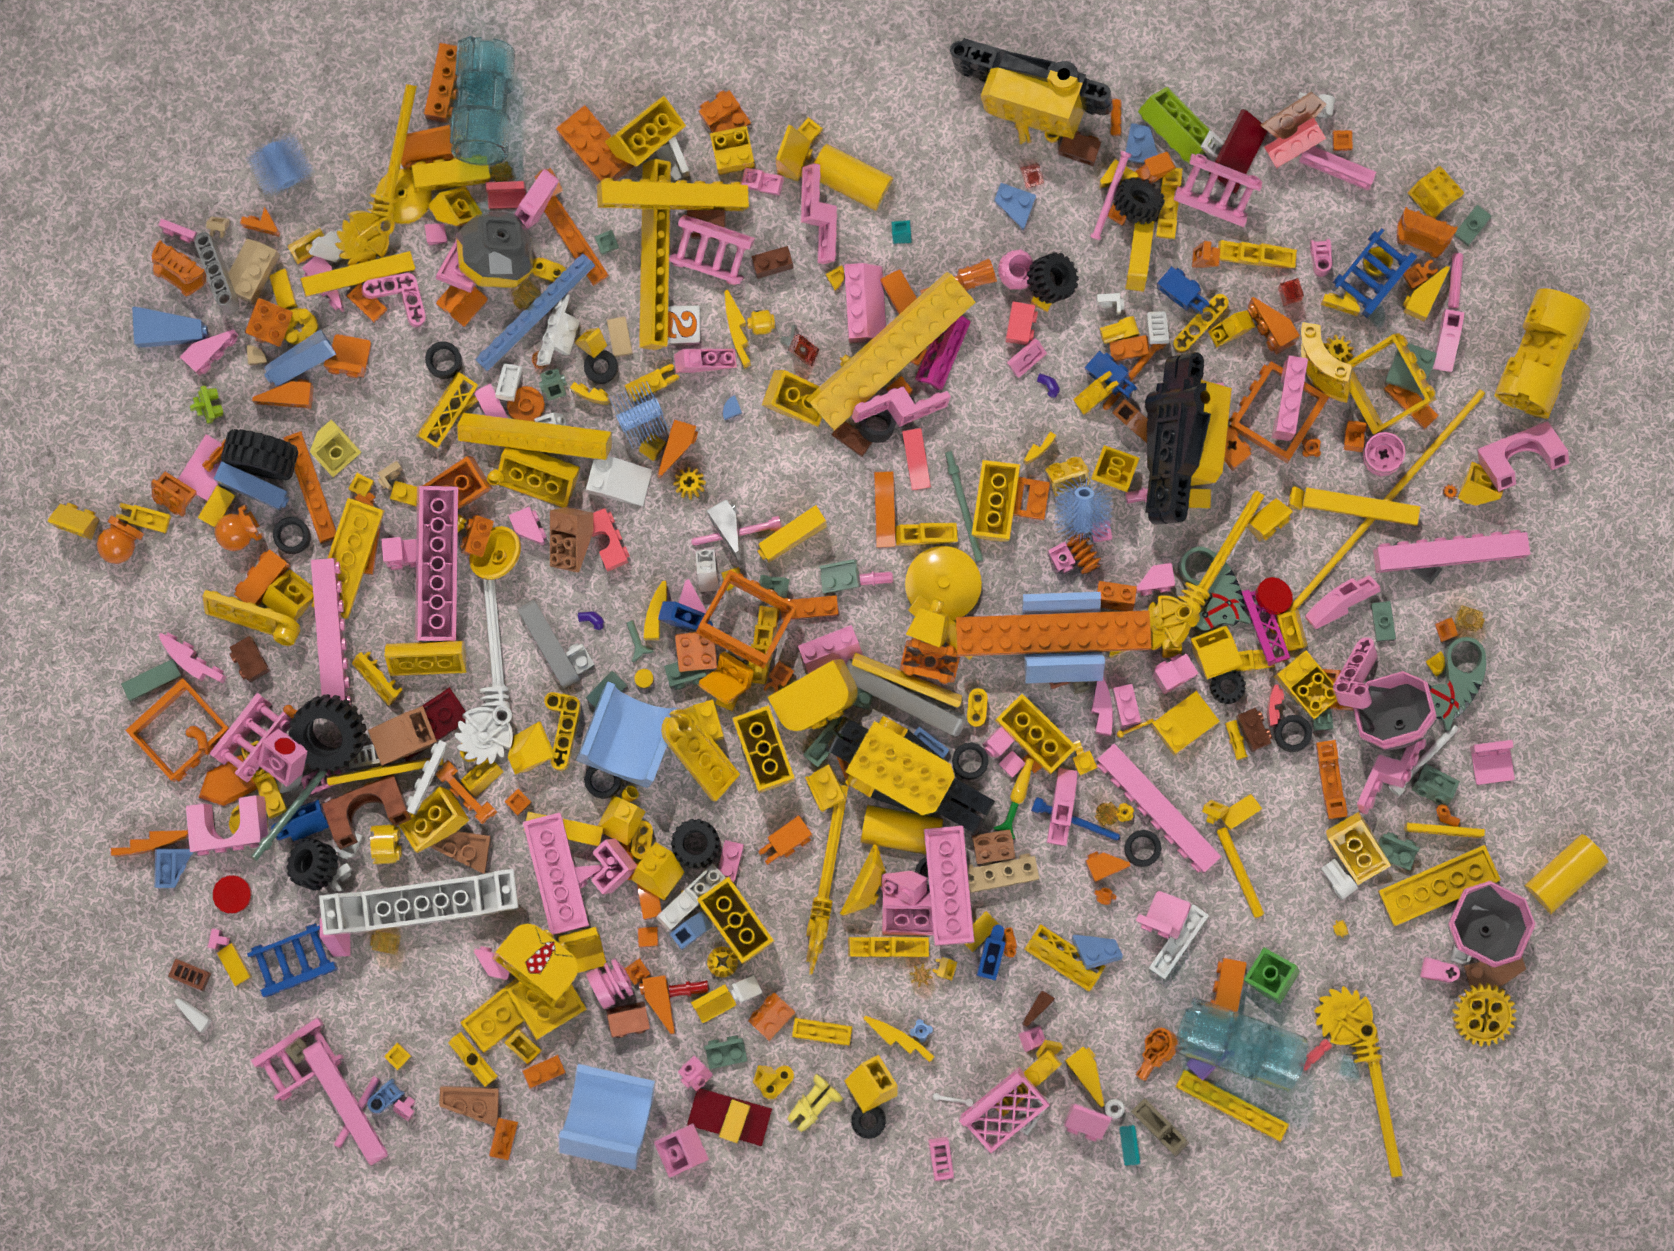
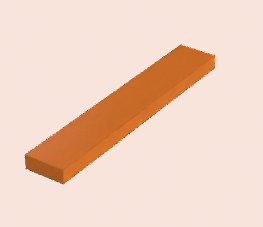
(573, 238)
(312, 490)

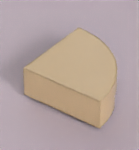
(255, 356)

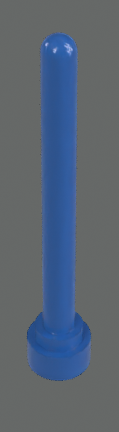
(1040, 806)

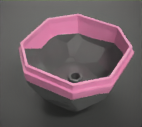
(1396, 701)
(1504, 917)

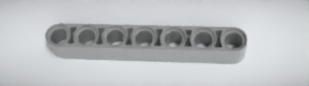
(909, 701)

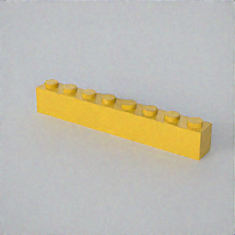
(672, 195)
(534, 436)

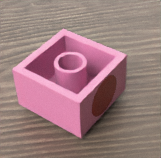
(282, 757)

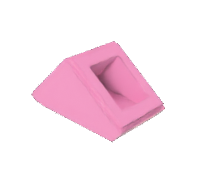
(435, 234)
(1032, 1038)

